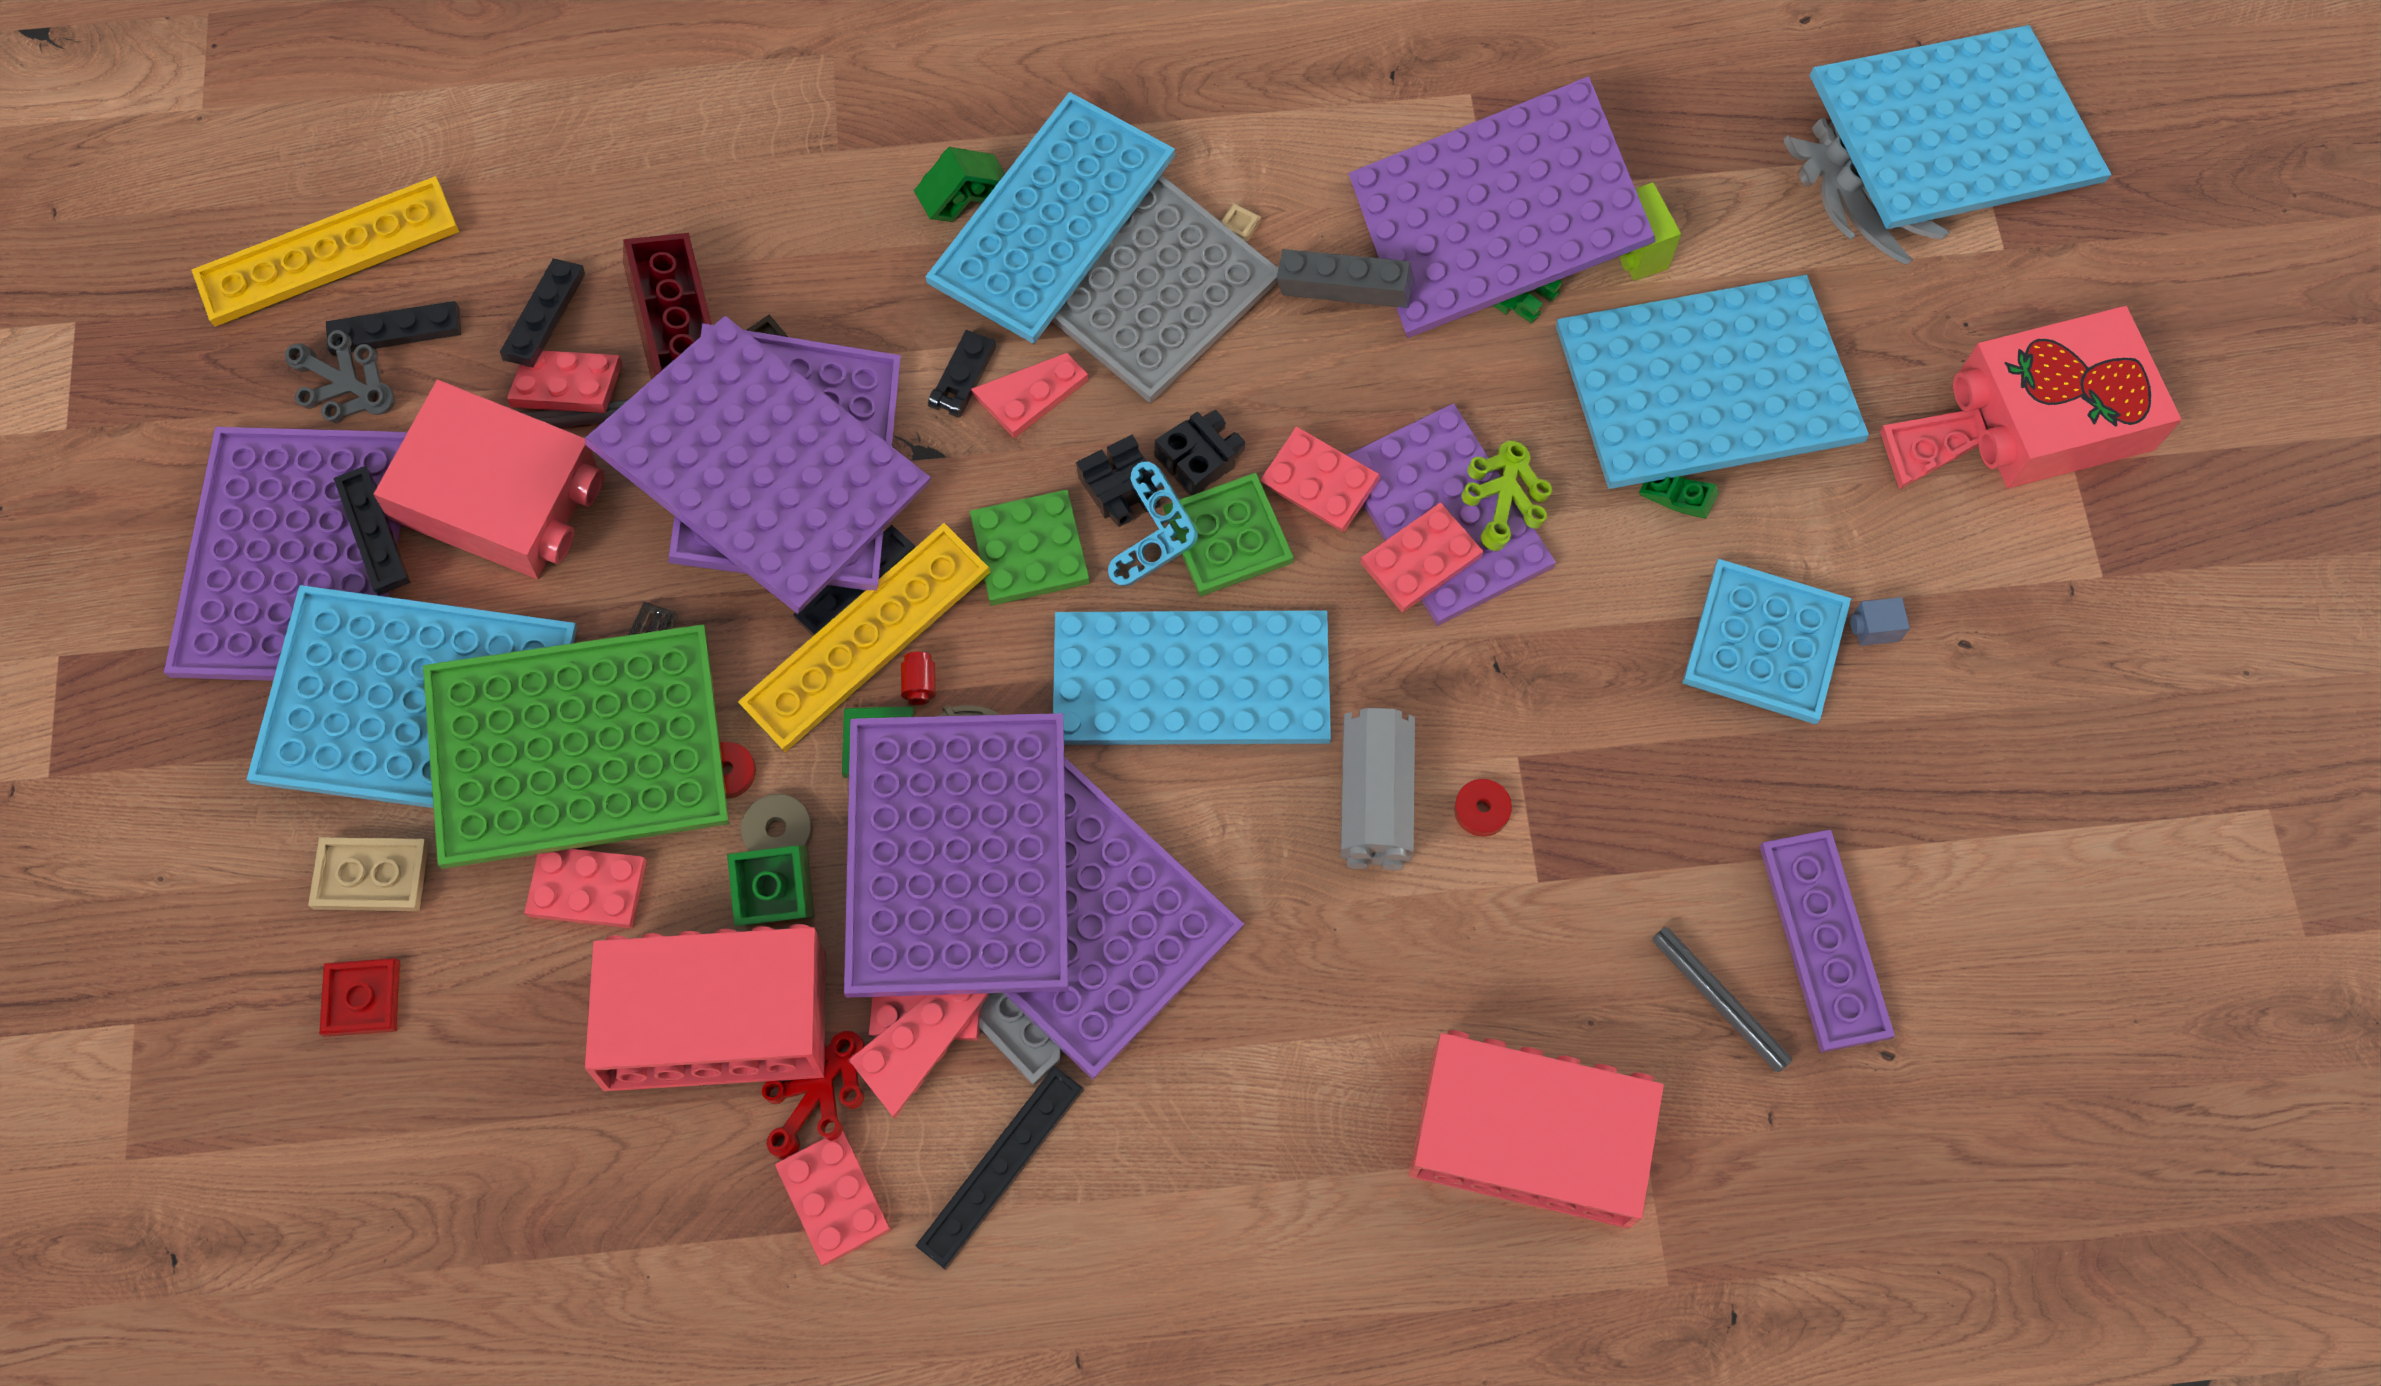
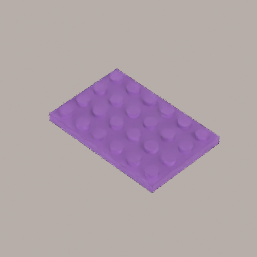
(1429, 466)

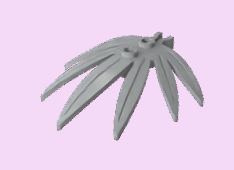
(1844, 188)

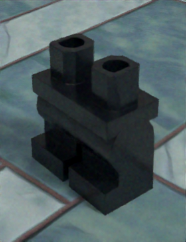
(1198, 452)
(1110, 479)

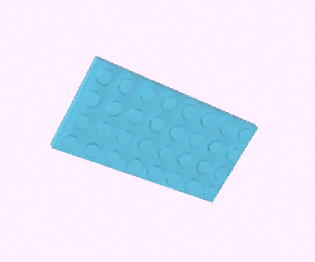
(1050, 217)
(1192, 677)

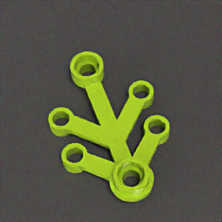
(1513, 459)

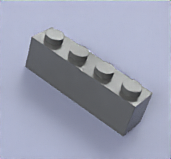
(1345, 278)

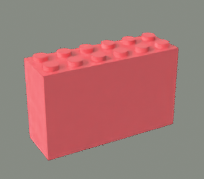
(707, 1008)
(1537, 1129)

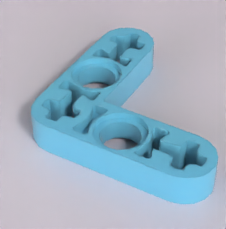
(1163, 536)

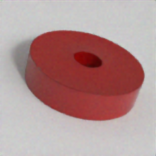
(743, 768)
(1479, 822)

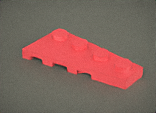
(911, 1046)

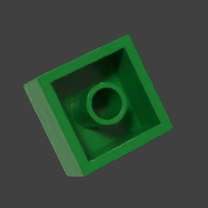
(770, 885)

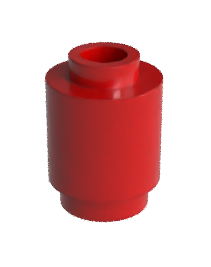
(918, 678)

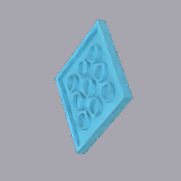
(1767, 641)

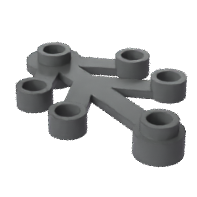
(344, 380)

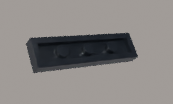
(542, 313)
(399, 326)
(371, 531)
(835, 599)

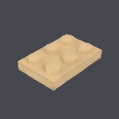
(368, 874)

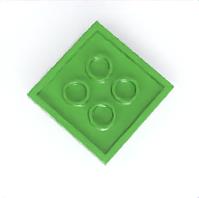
(1235, 535)
(1029, 547)

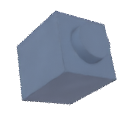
(1880, 621)

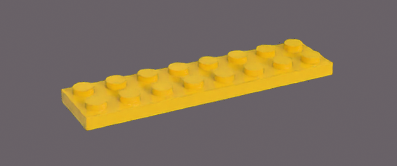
(324, 251)
(864, 637)

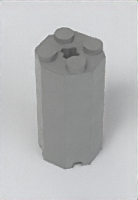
(1377, 789)

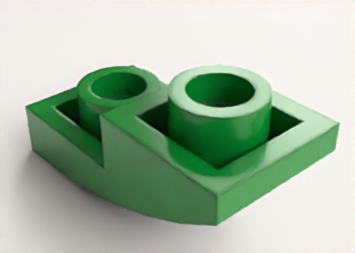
(1682, 495)

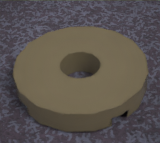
(772, 809)

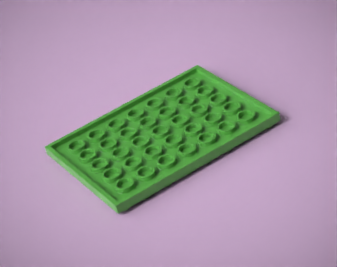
(573, 746)

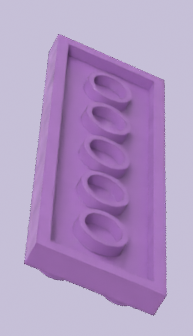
(1826, 941)

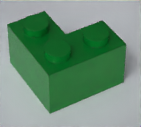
(957, 180)

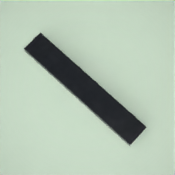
(999, 1168)

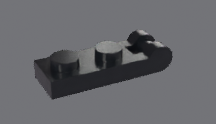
(962, 373)

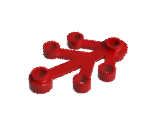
(817, 1090)

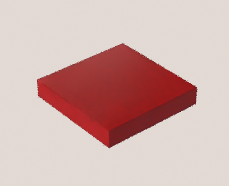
(359, 997)

